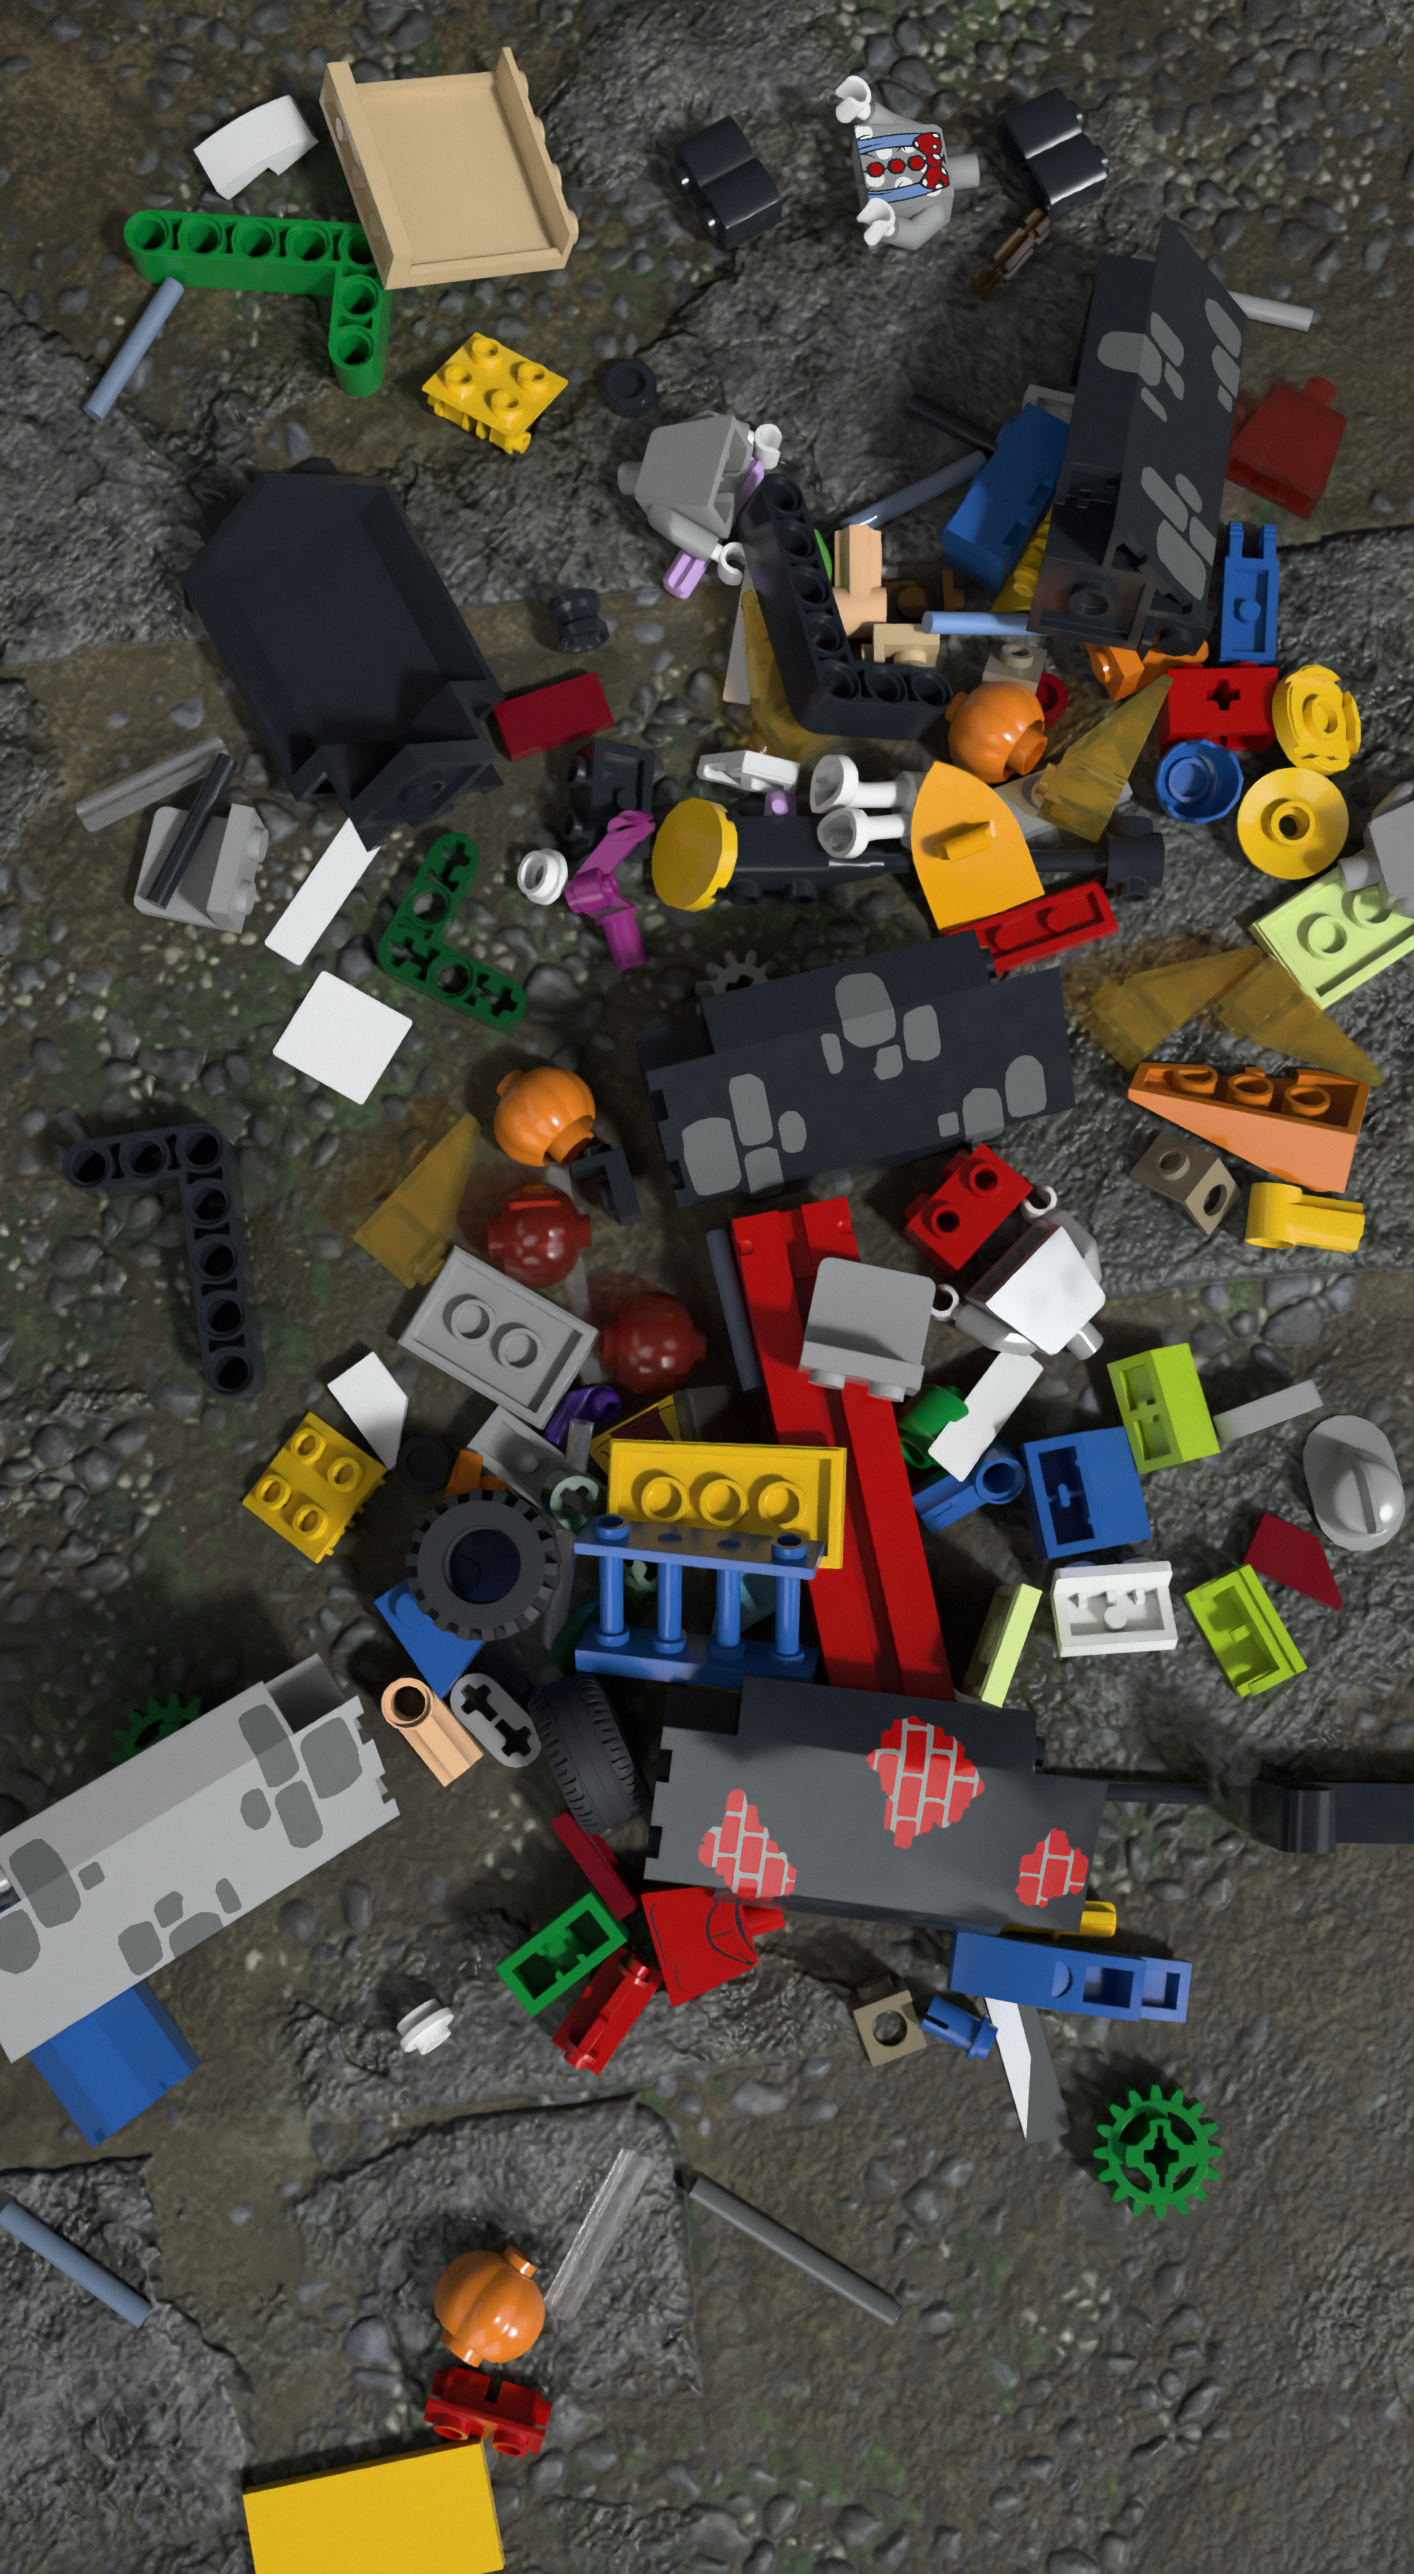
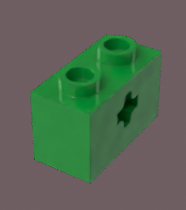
(562, 1951)

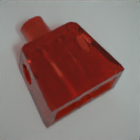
(1289, 447)

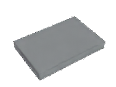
(499, 1337)

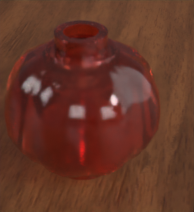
(538, 1234)
(652, 1343)

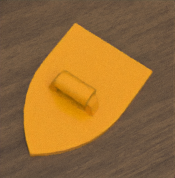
(968, 849)

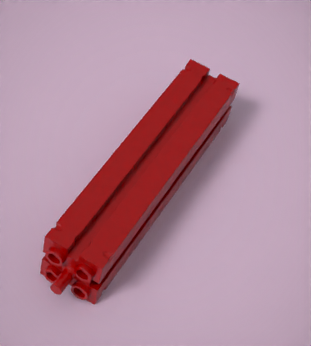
(878, 1610)

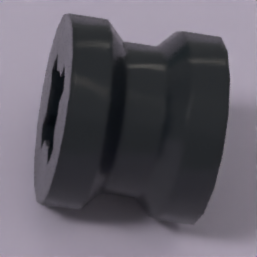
(577, 621)

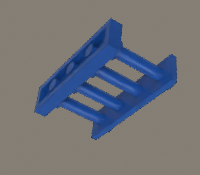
(694, 1658)

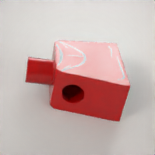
(702, 1939)

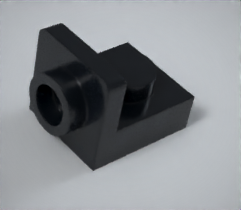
(1174, 636)
(616, 1192)

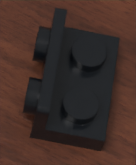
(604, 783)

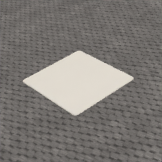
(342, 1037)

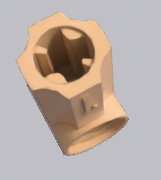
(858, 580)
(433, 1734)

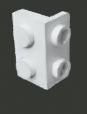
(1113, 1607)

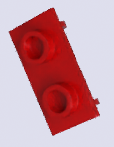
(607, 2009)
(466, 2412)

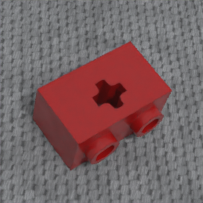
(1199, 693)

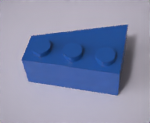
(1007, 498)
(483, 1569)

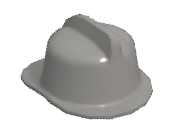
(1353, 1483)

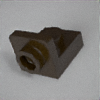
(911, 599)

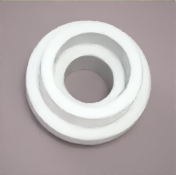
(543, 875)
(425, 2027)

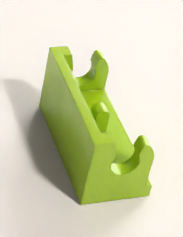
(1163, 1407)
(1244, 1630)

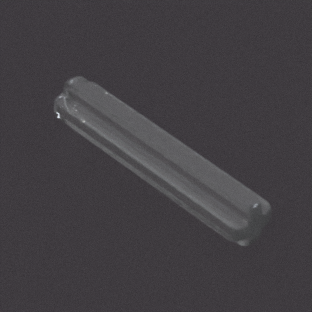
(150, 784)
(598, 2233)

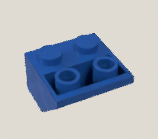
(1083, 1492)

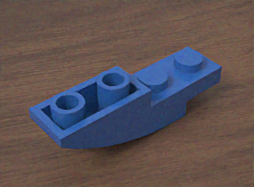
(1070, 1977)

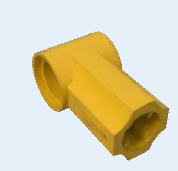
(1285, 1218)

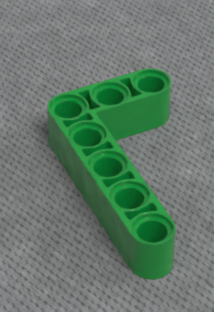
(280, 270)

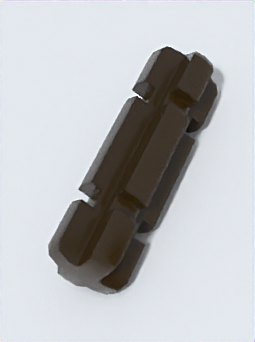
(1010, 254)

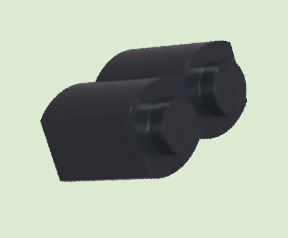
(1052, 154)
(726, 184)

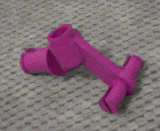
(598, 891)

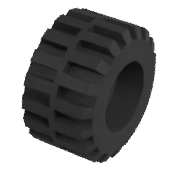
(432, 1557)

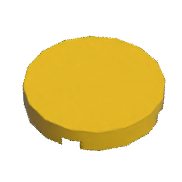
(1316, 720)
(694, 854)

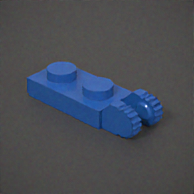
(1248, 599)

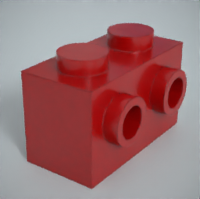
(965, 1209)

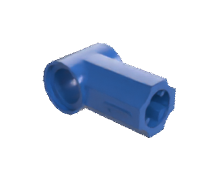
(945, 1499)

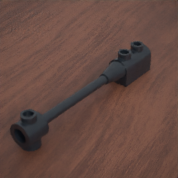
(788, 857)

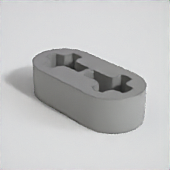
(1267, 1411)
(486, 1729)

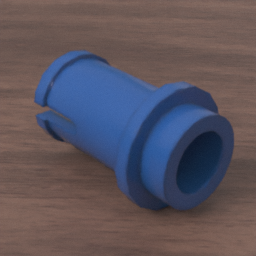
(959, 2027)

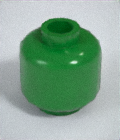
(923, 1419)

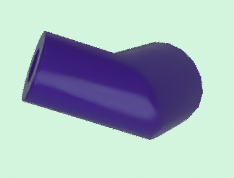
(590, 1404)

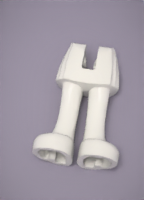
(840, 793)

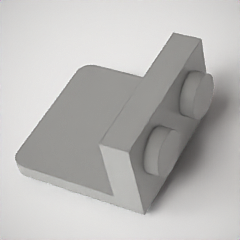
(220, 876)
(867, 1329)

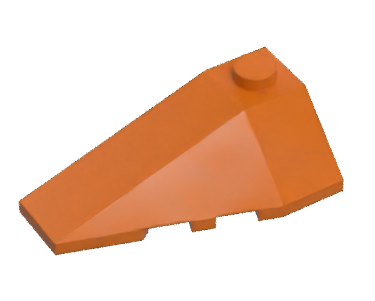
(1284, 1125)

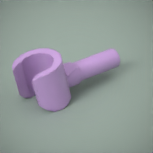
(780, 804)

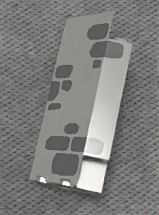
(179, 1846)

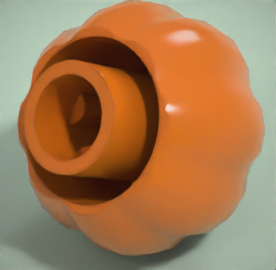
(996, 731)
(544, 1116)
(489, 2306)

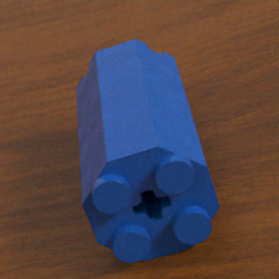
(115, 2061)

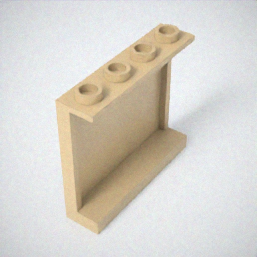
(449, 174)

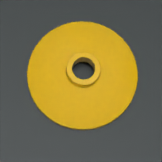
(1314, 807)

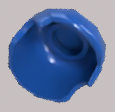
(1197, 781)

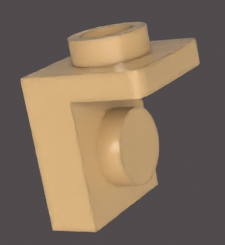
(901, 645)

